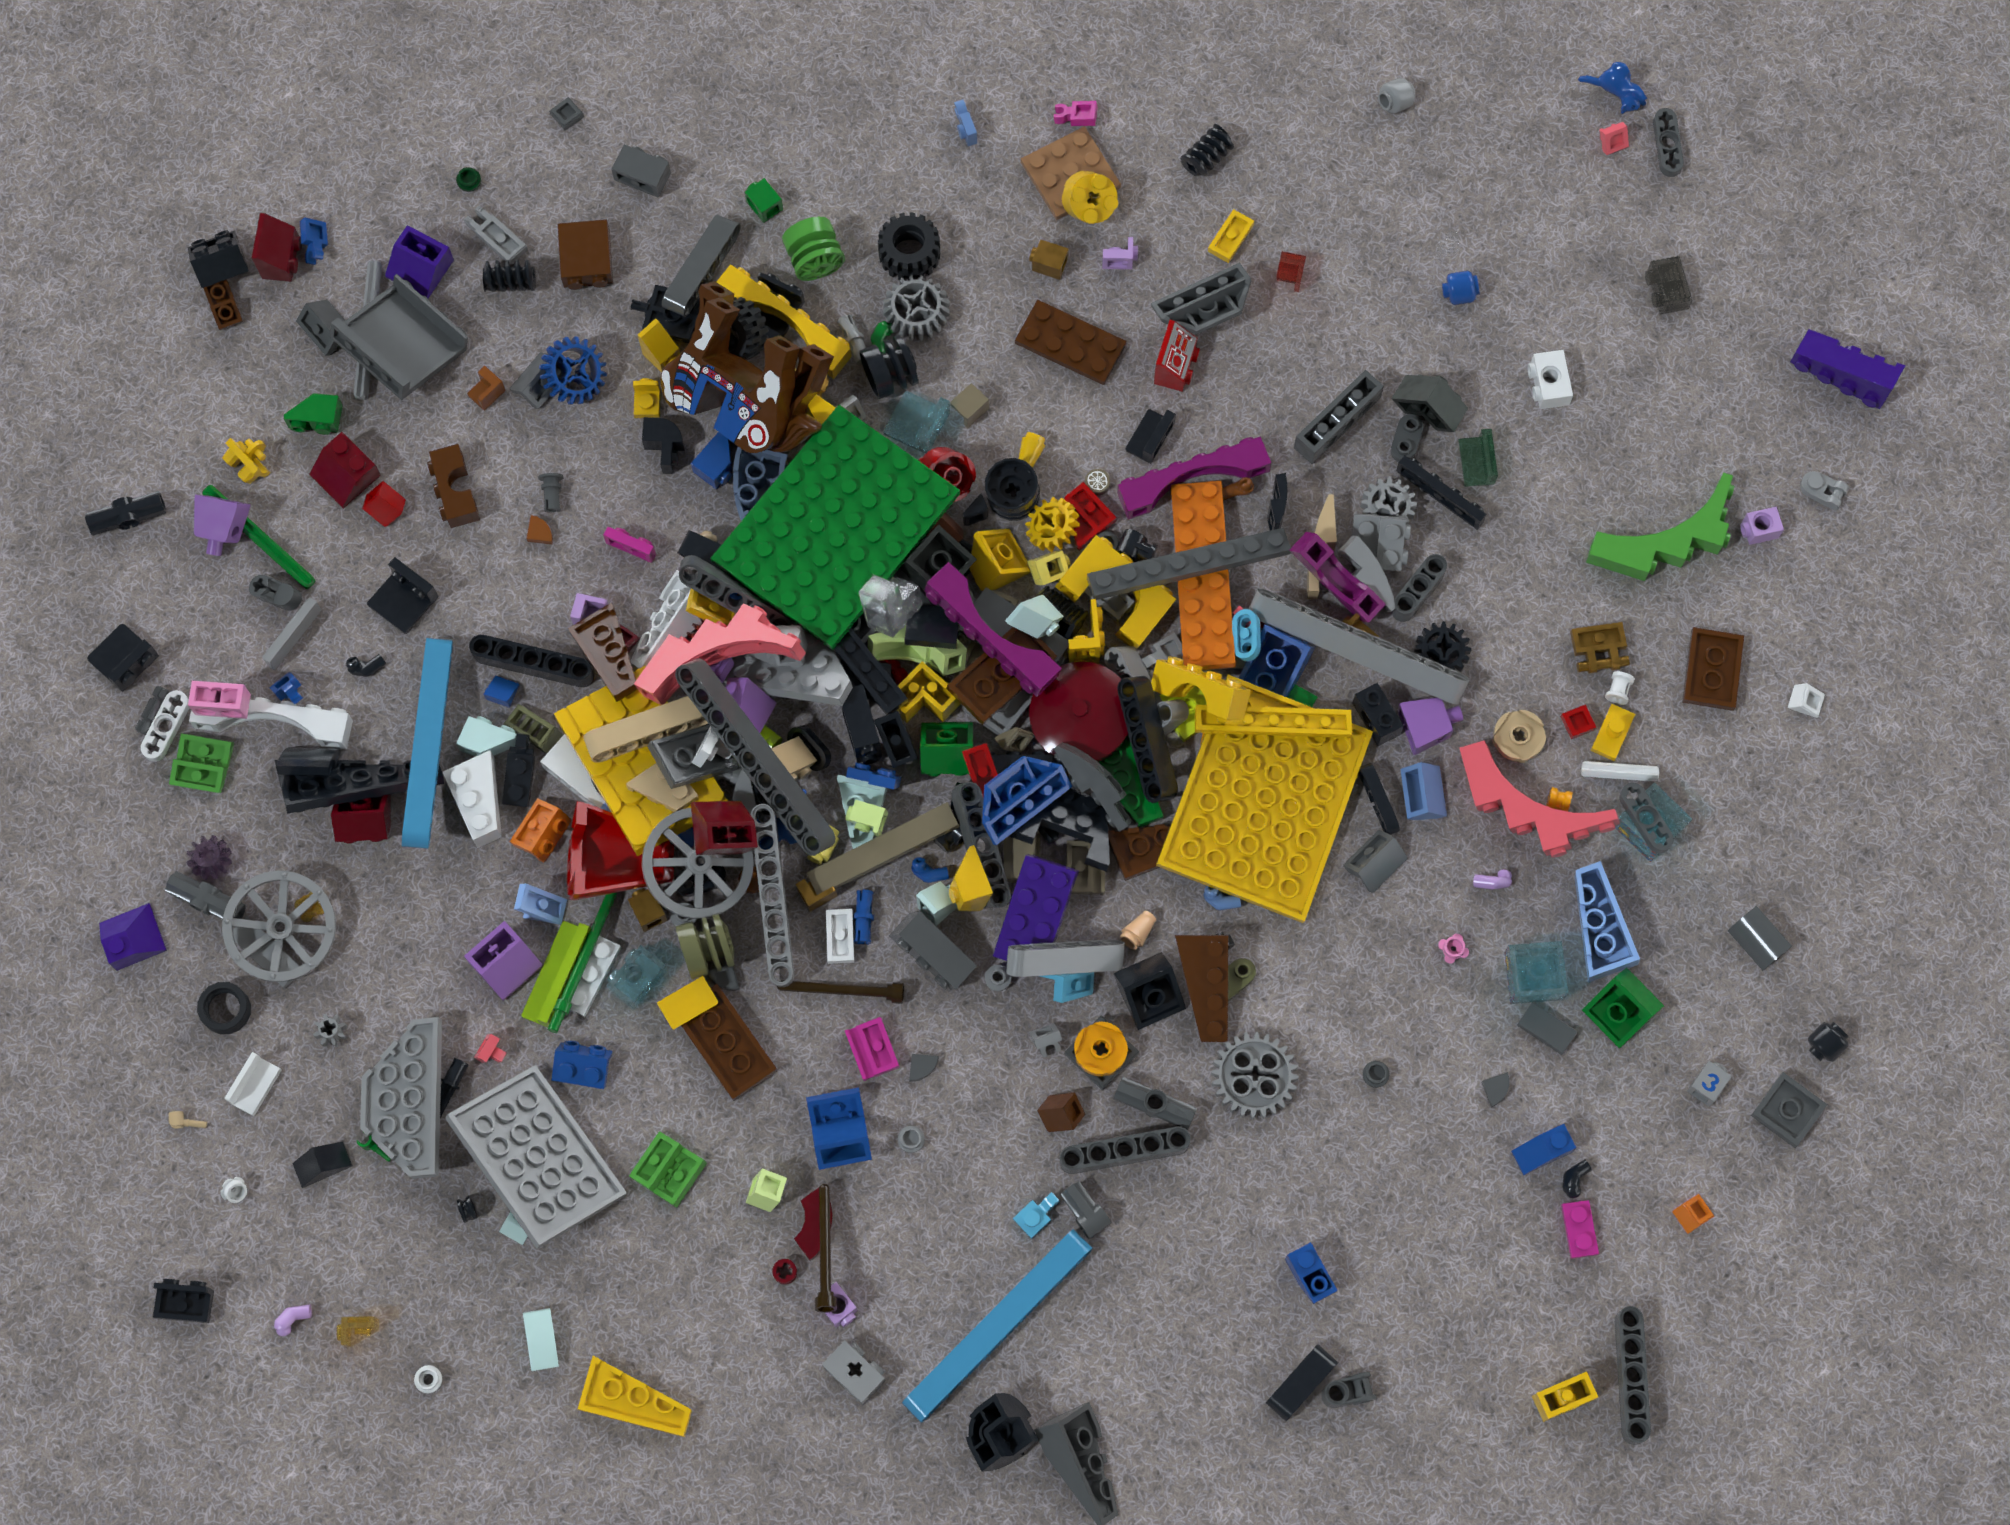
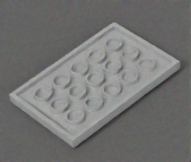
(536, 1156)

